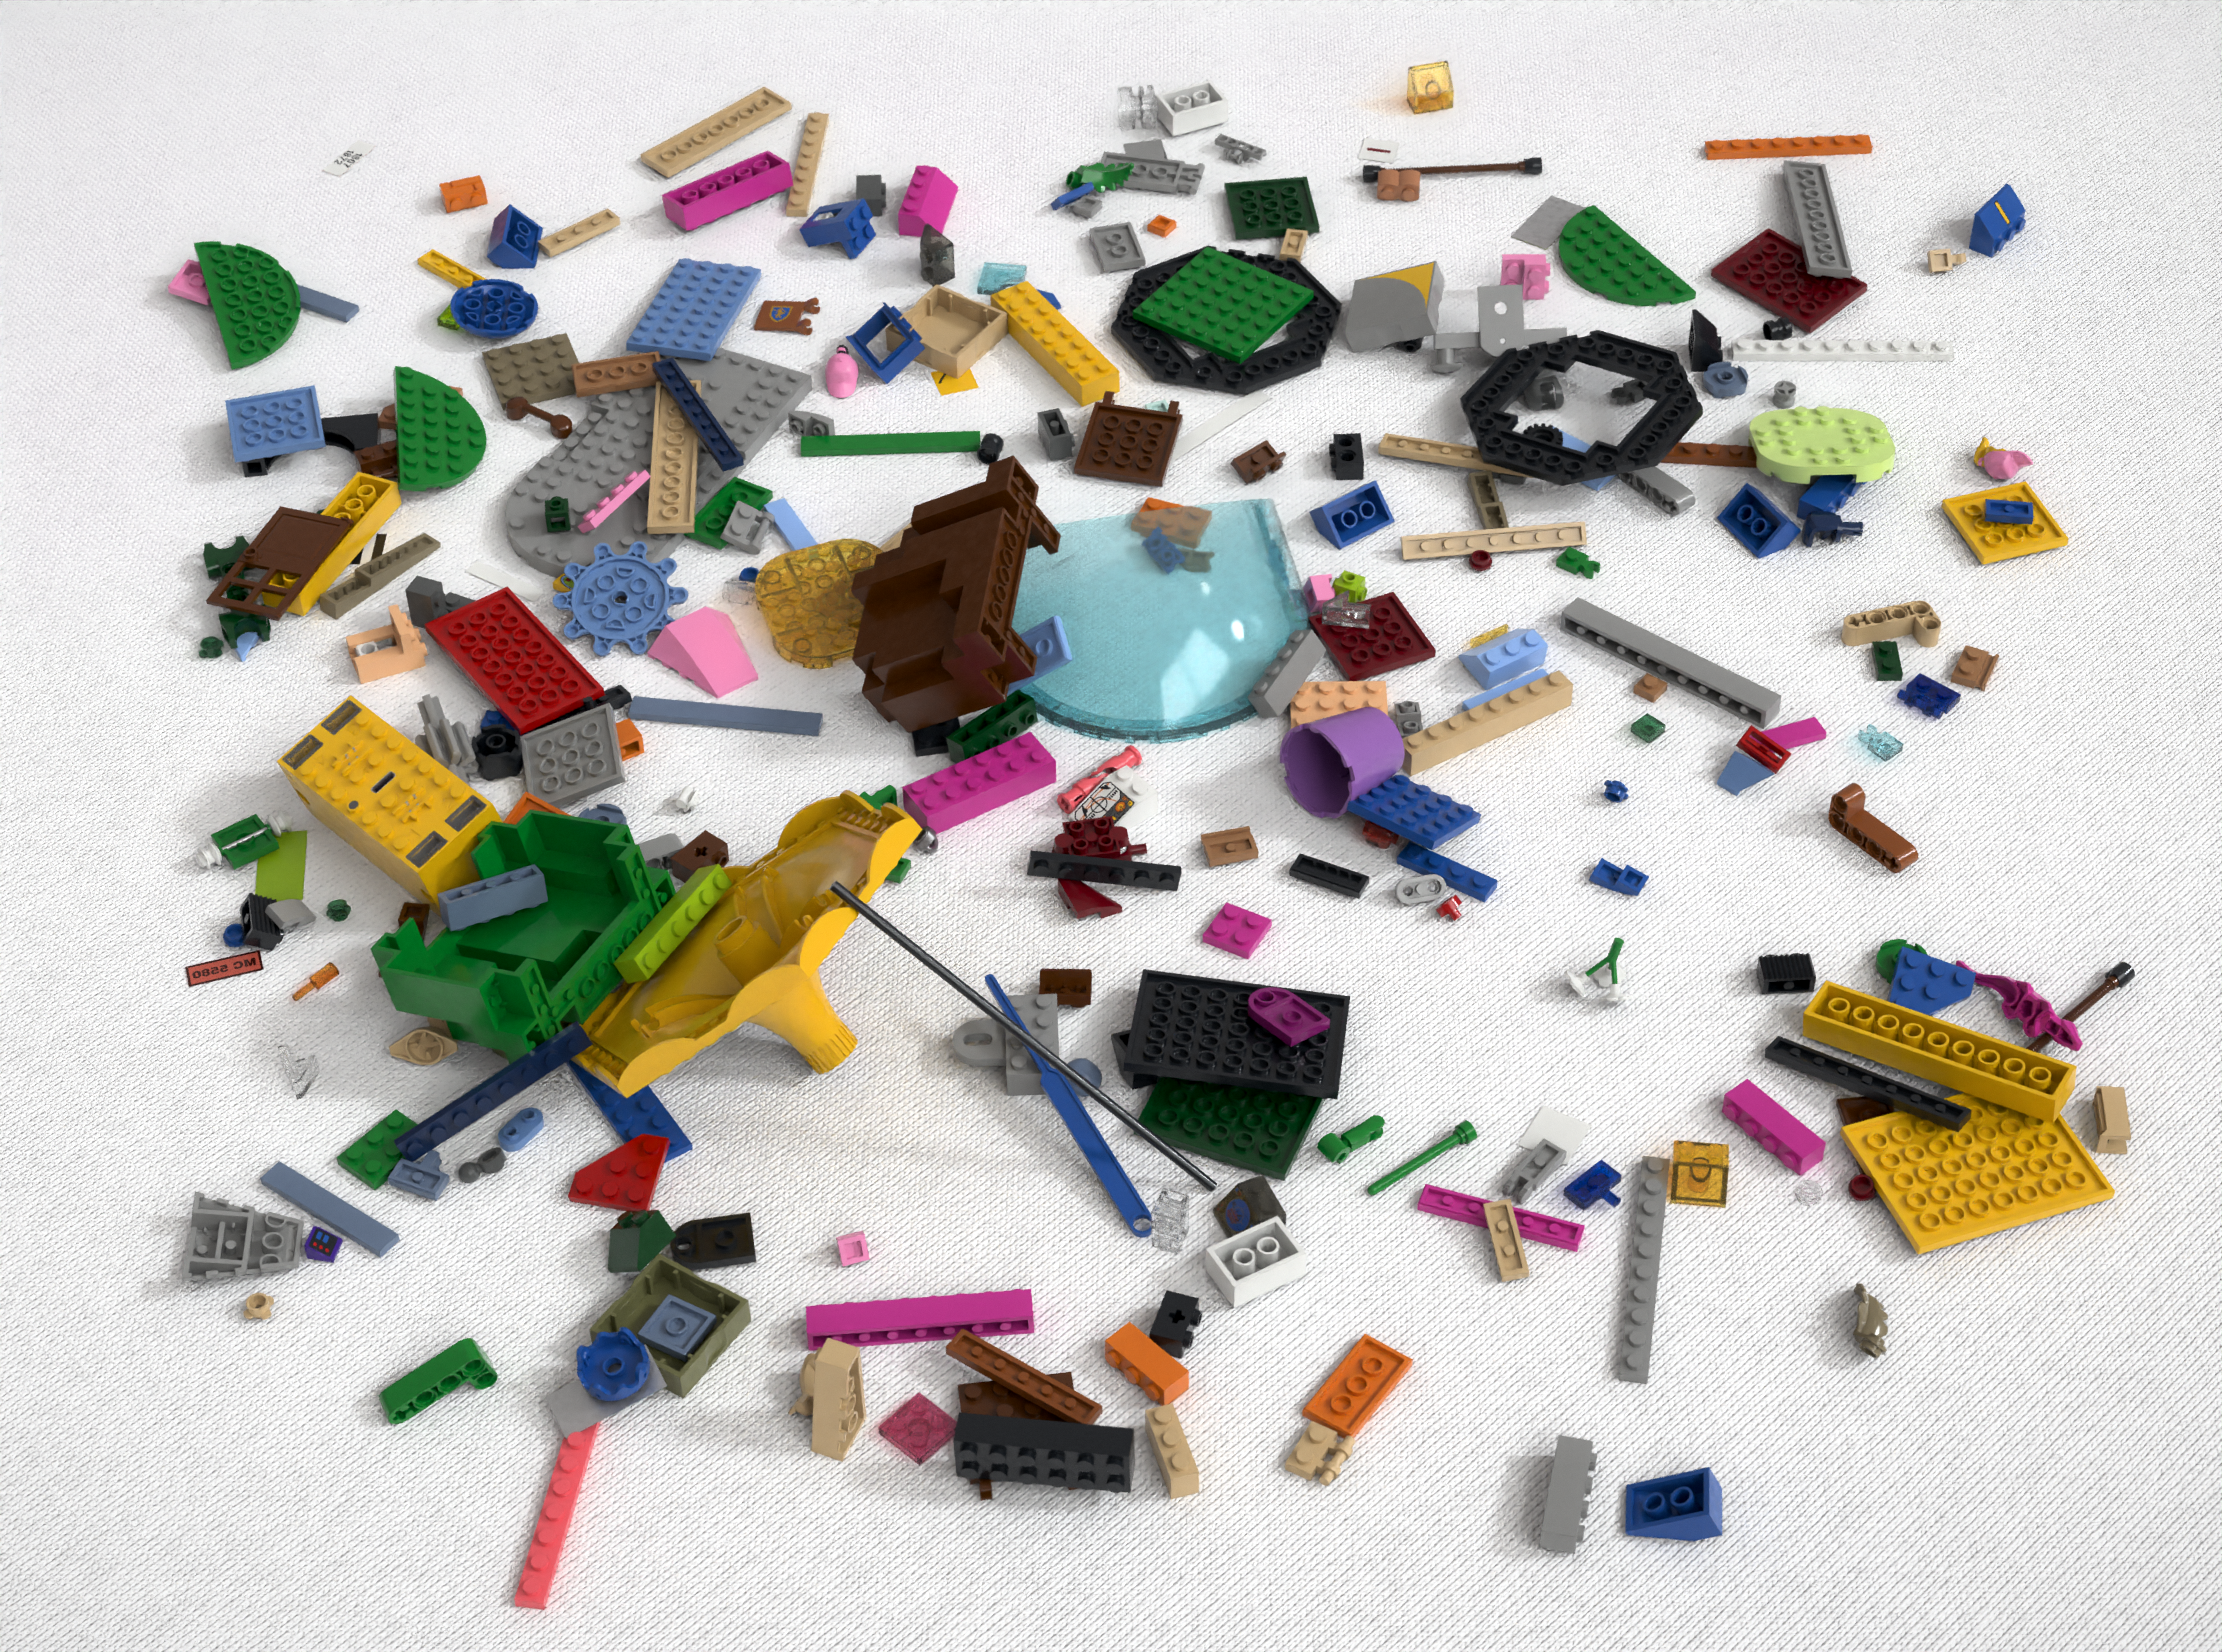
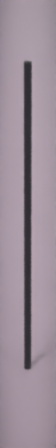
(1022, 1035)

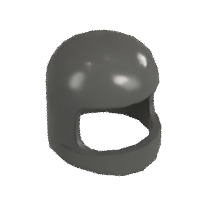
(1541, 392)

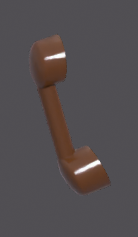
(518, 408)

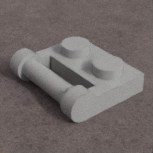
(740, 524)

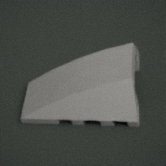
(239, 1241)

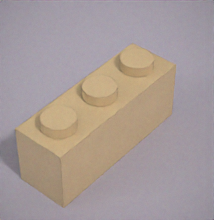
(1172, 1451)

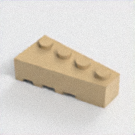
(838, 1399)

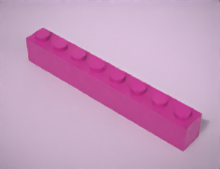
(921, 1318)

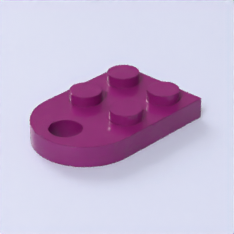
(1286, 1015)

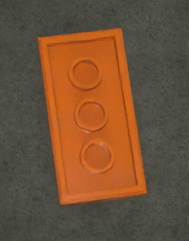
(1357, 1387)

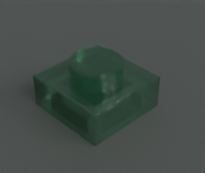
(1648, 728)

